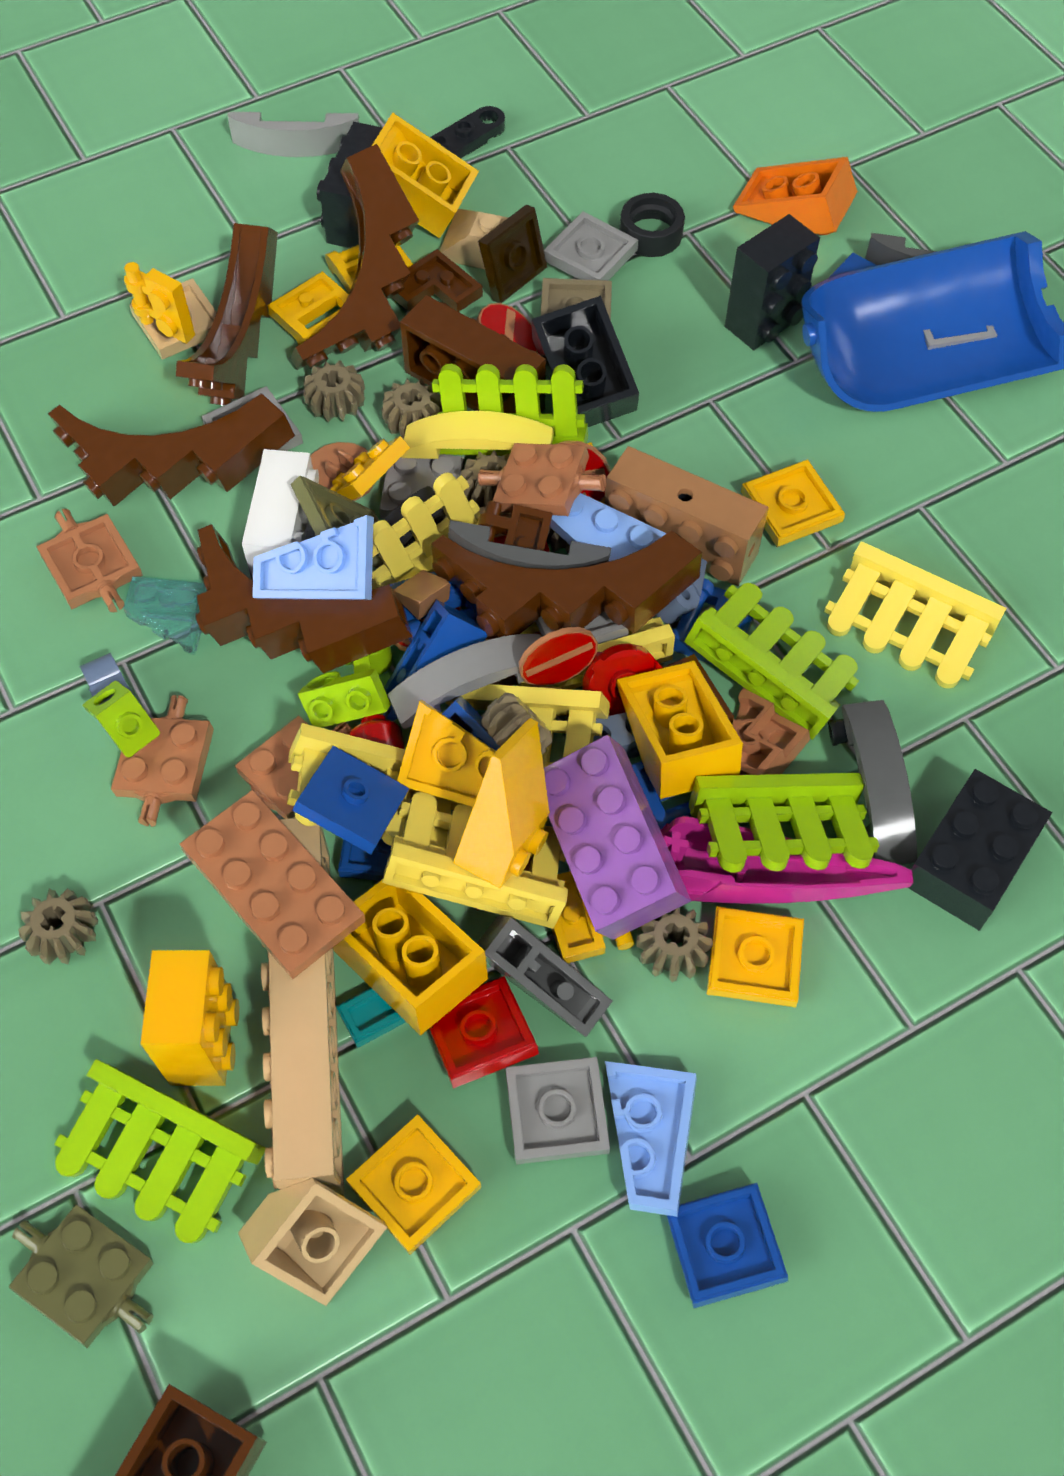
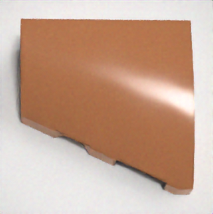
(767, 738)

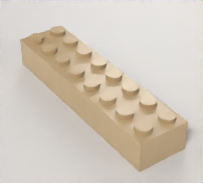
(303, 1060)

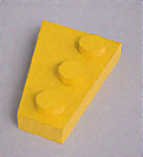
(443, 758)

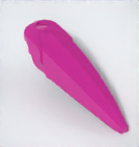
(758, 885)

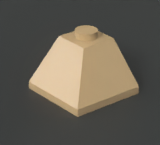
(463, 236)
(310, 1238)

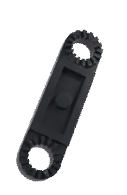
(471, 131)

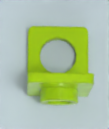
(122, 718)

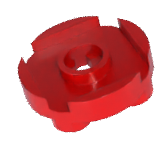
(617, 663)

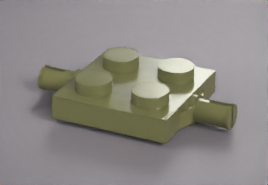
(81, 1276)

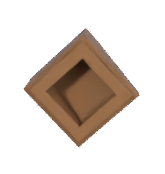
(422, 591)

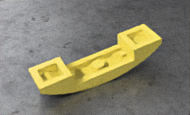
(472, 431)

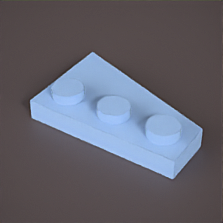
(604, 526)
(319, 568)
(653, 1132)

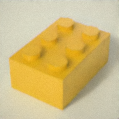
(412, 955)
(189, 1018)

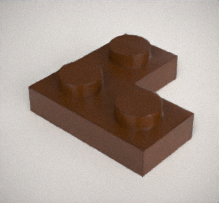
(441, 277)

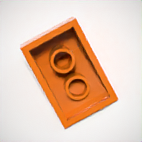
(809, 191)

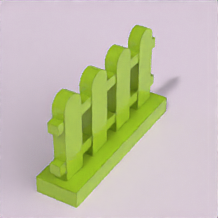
(525, 385)
(760, 671)
(777, 798)
(180, 1151)

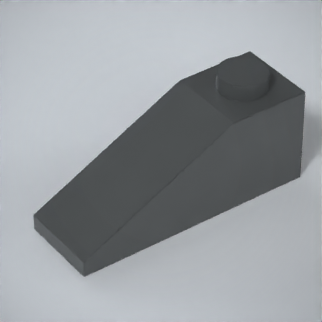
(543, 974)

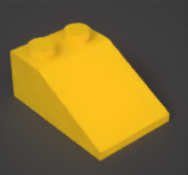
(427, 173)
(679, 728)
(508, 811)

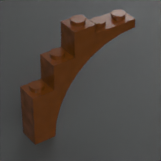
(383, 223)
(234, 336)
(169, 462)
(515, 596)
(324, 630)

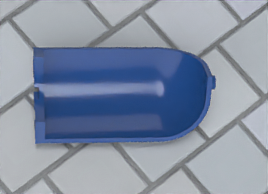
(872, 322)

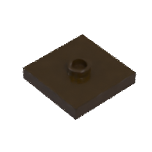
(513, 253)

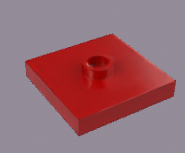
(483, 1034)

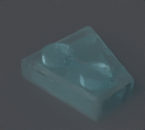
(166, 608)

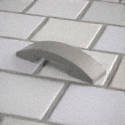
(290, 137)
(460, 674)

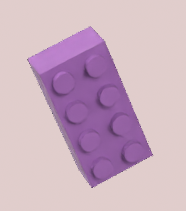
(611, 839)

